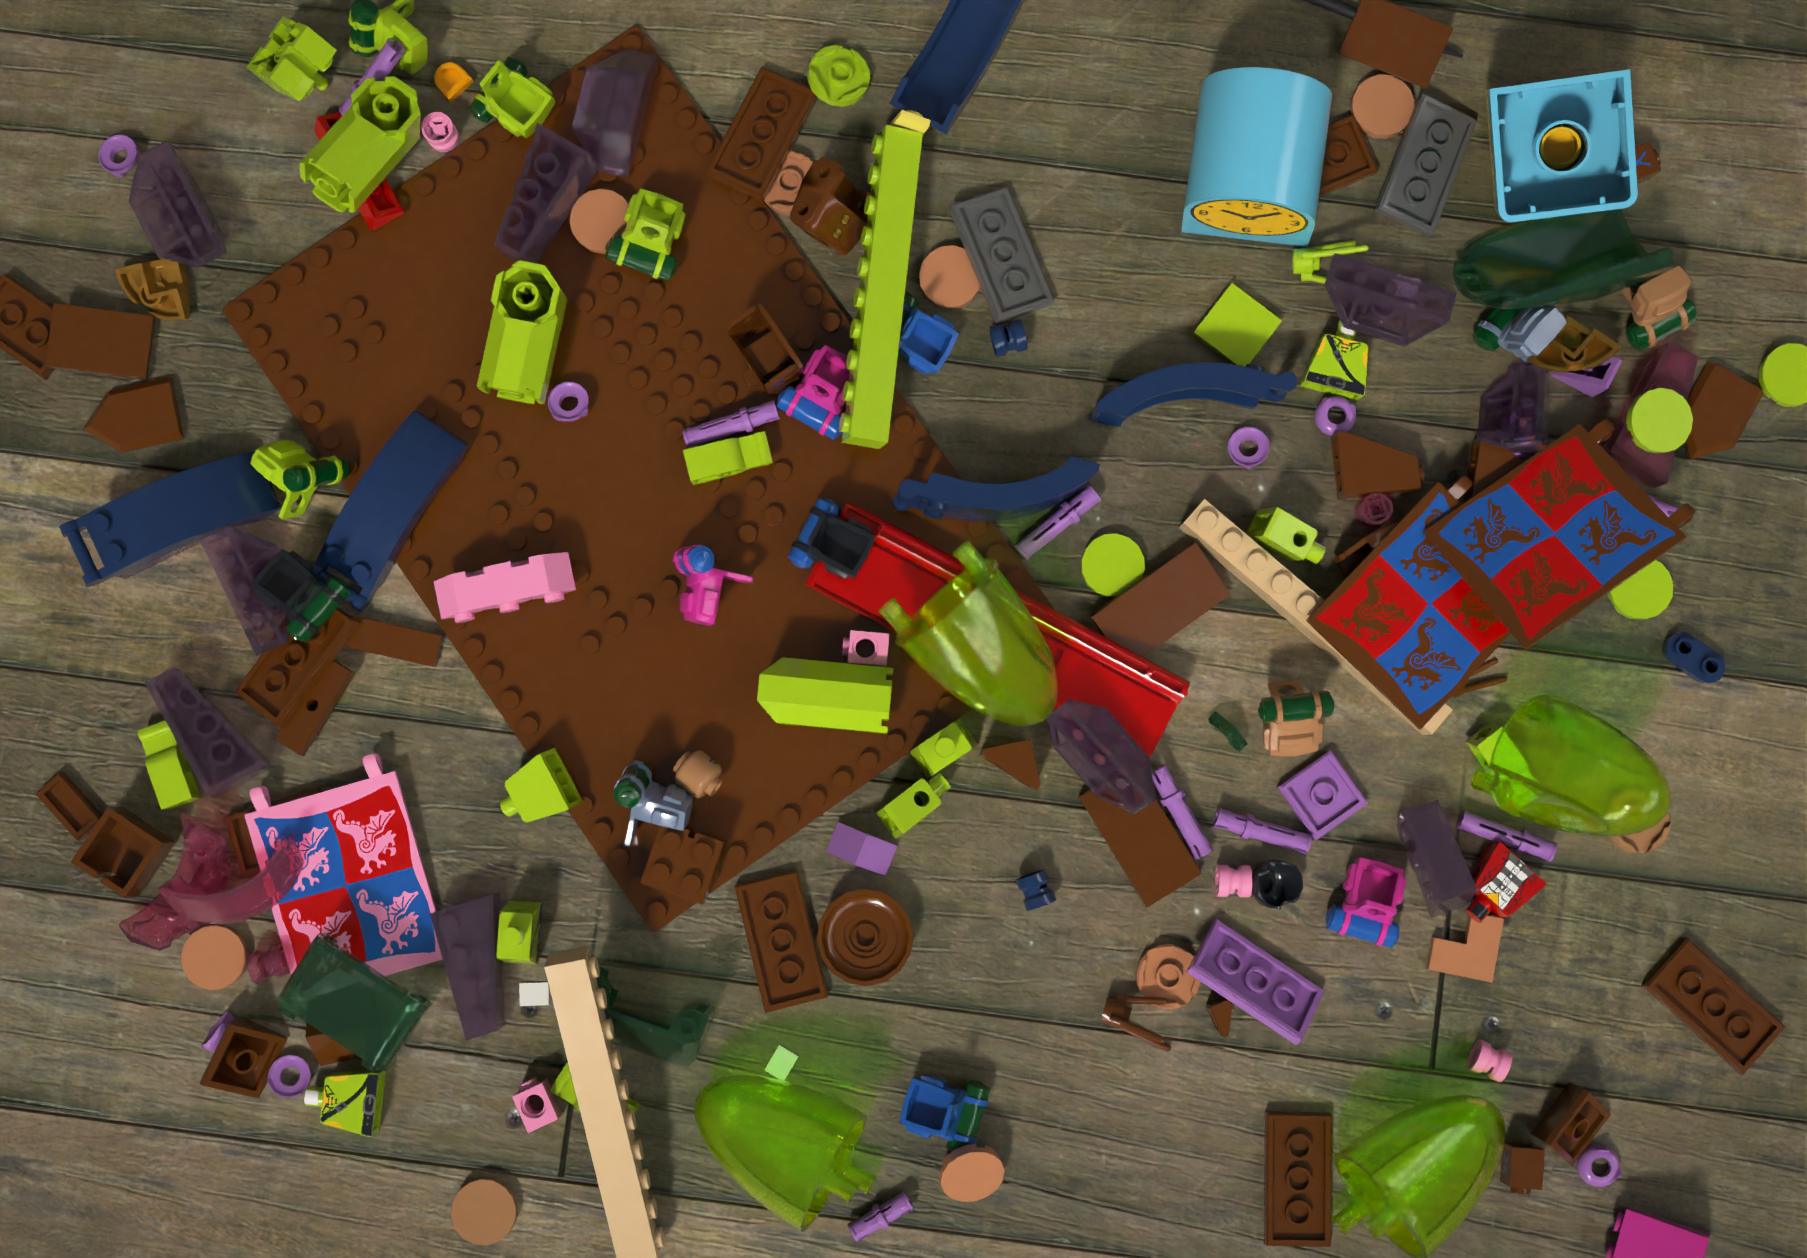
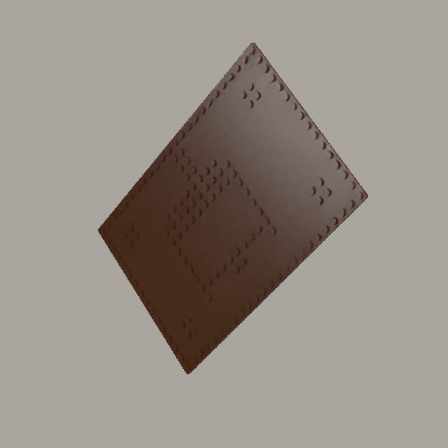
(614, 671)

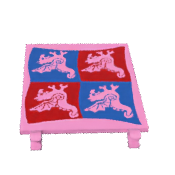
(357, 875)

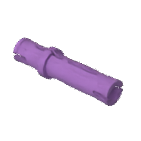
(379, 68)
(724, 426)
(1060, 520)
(1181, 812)
(1248, 826)
(1540, 847)

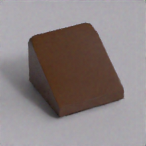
(1220, 1014)

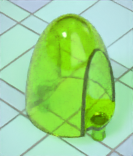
(981, 643)
(1573, 772)
(783, 1143)
(1422, 1171)

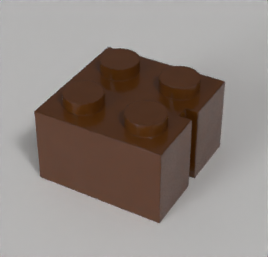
(125, 847)
(683, 863)

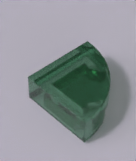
(1228, 730)

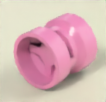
(435, 126)
(1230, 880)
(1490, 1061)

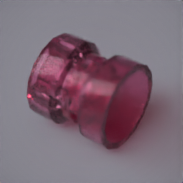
(1369, 515)
(267, 964)

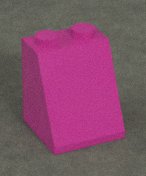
(1656, 1237)

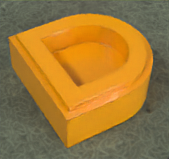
(452, 80)

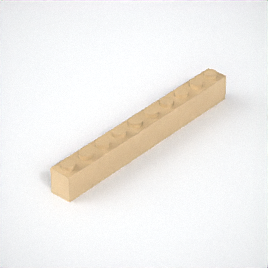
(1275, 586)
(603, 1103)

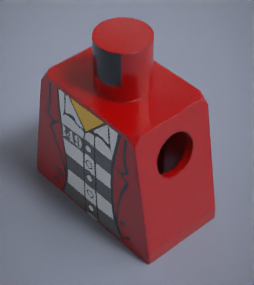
(1502, 883)

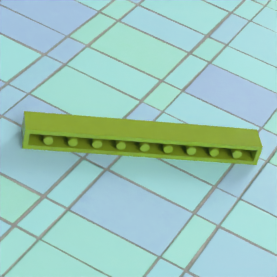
(881, 287)

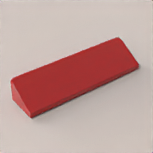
(382, 203)

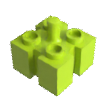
(293, 60)

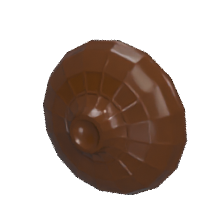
(865, 937)

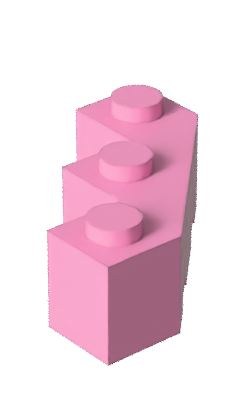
(504, 586)

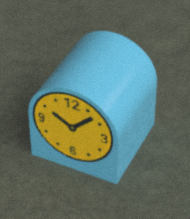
(1257, 156)

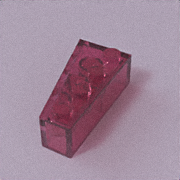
(1669, 369)

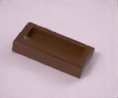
(69, 805)

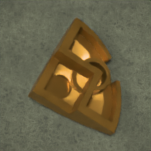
(159, 286)
(1575, 349)

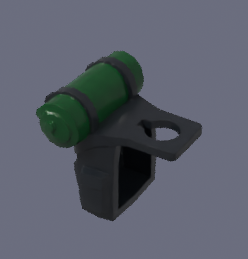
(298, 592)

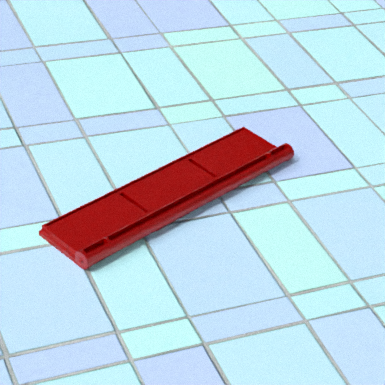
(1086, 663)

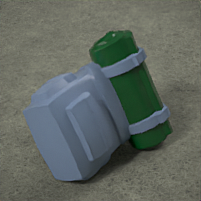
(1520, 331)
(650, 800)

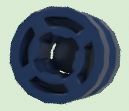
(1015, 336)
(1035, 890)

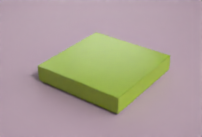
(1237, 327)

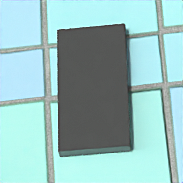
(1426, 165)
(1001, 255)

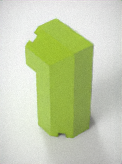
(363, 144)
(522, 333)
(826, 694)

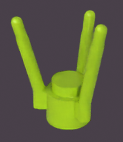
(1308, 259)

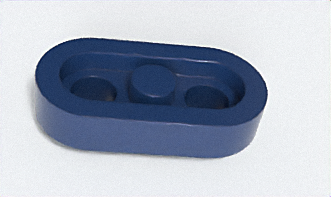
(1694, 659)

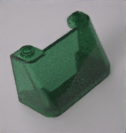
(352, 1003)
(673, 1043)

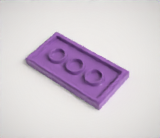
(1255, 981)

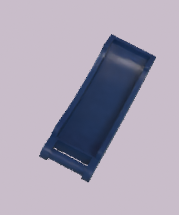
(955, 59)
(1193, 381)
(993, 502)
(389, 504)
(170, 515)

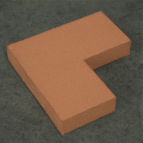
(1473, 957)

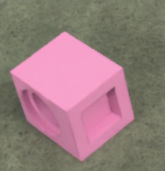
(881, 644)
(534, 1118)

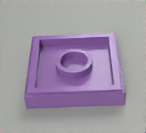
(1322, 795)

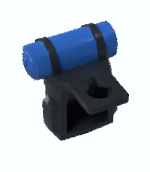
(832, 541)

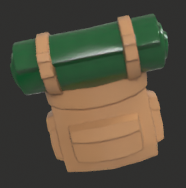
(1659, 308)
(1293, 721)

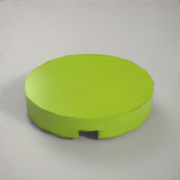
(838, 75)
(1785, 375)
(1659, 420)
(1112, 564)
(1644, 593)

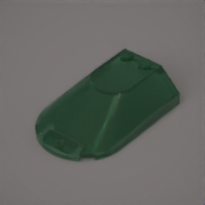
(1556, 261)

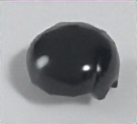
(1276, 883)

